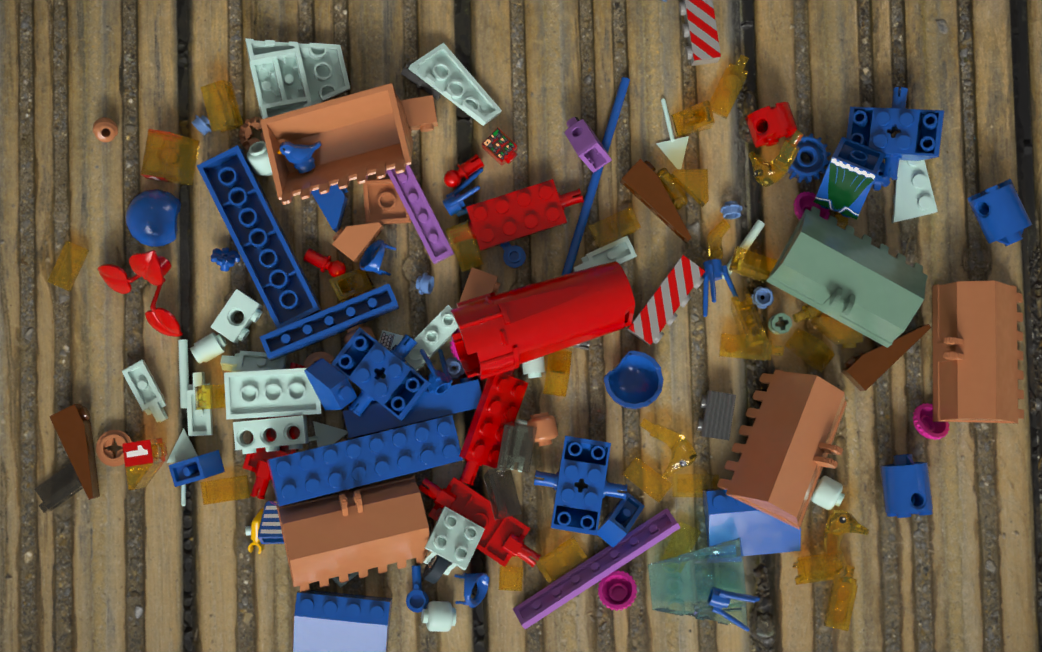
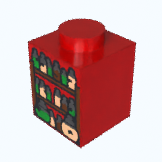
(500, 147)

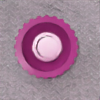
(806, 201)
(924, 423)
(617, 590)

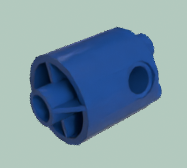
(1000, 213)
(906, 487)

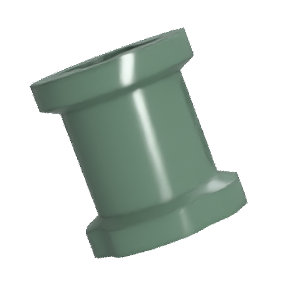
(777, 330)

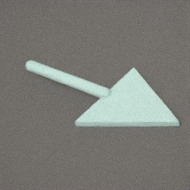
(674, 148)
(326, 434)
(182, 451)

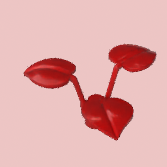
(152, 269)

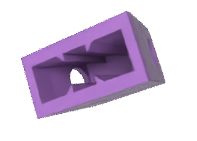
(583, 140)

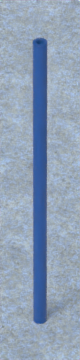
(595, 178)

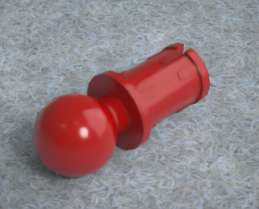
(453, 177)
(323, 262)

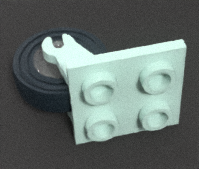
(450, 545)

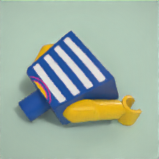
(266, 527)

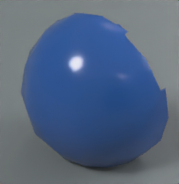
(153, 217)
(635, 381)

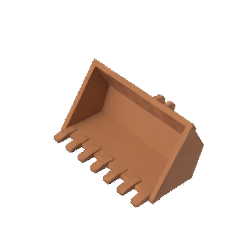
(358, 138)
(976, 352)
(786, 445)
(354, 531)

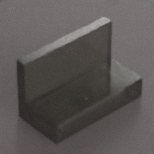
(516, 447)
(58, 488)
(502, 493)

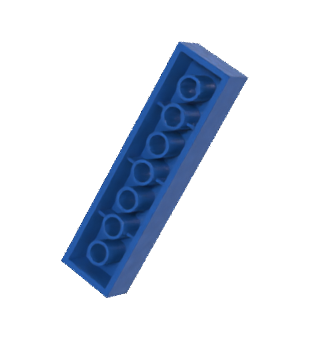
(259, 237)
(364, 460)

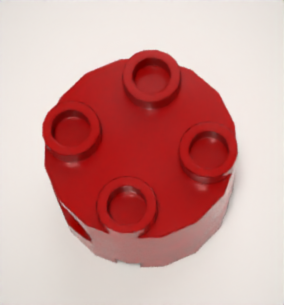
(771, 124)

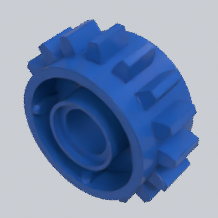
(818, 160)

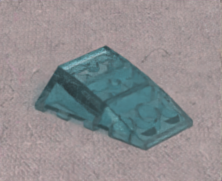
(684, 582)

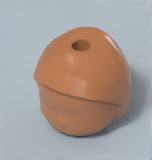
(105, 129)

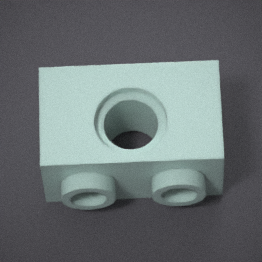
(225, 321)

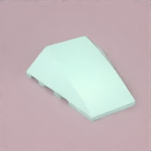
(295, 74)

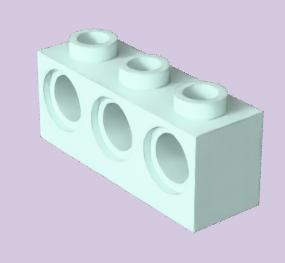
(432, 337)
(259, 429)

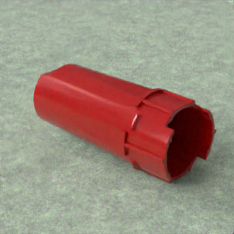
(541, 319)

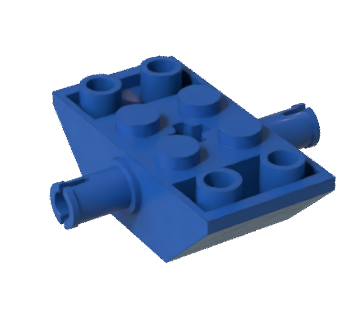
(918, 131)
(364, 362)
(580, 509)

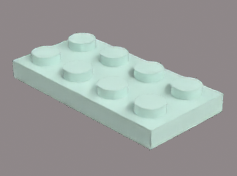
(269, 394)

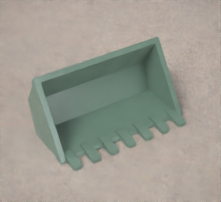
(849, 278)

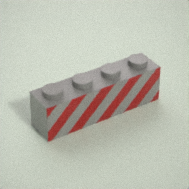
(700, 31)
(666, 300)

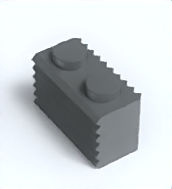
(717, 415)

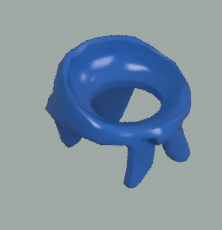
(372, 264)
(482, 586)

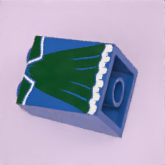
(849, 178)

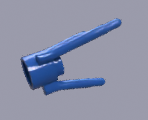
(455, 202)
(714, 272)
(439, 380)
(720, 598)

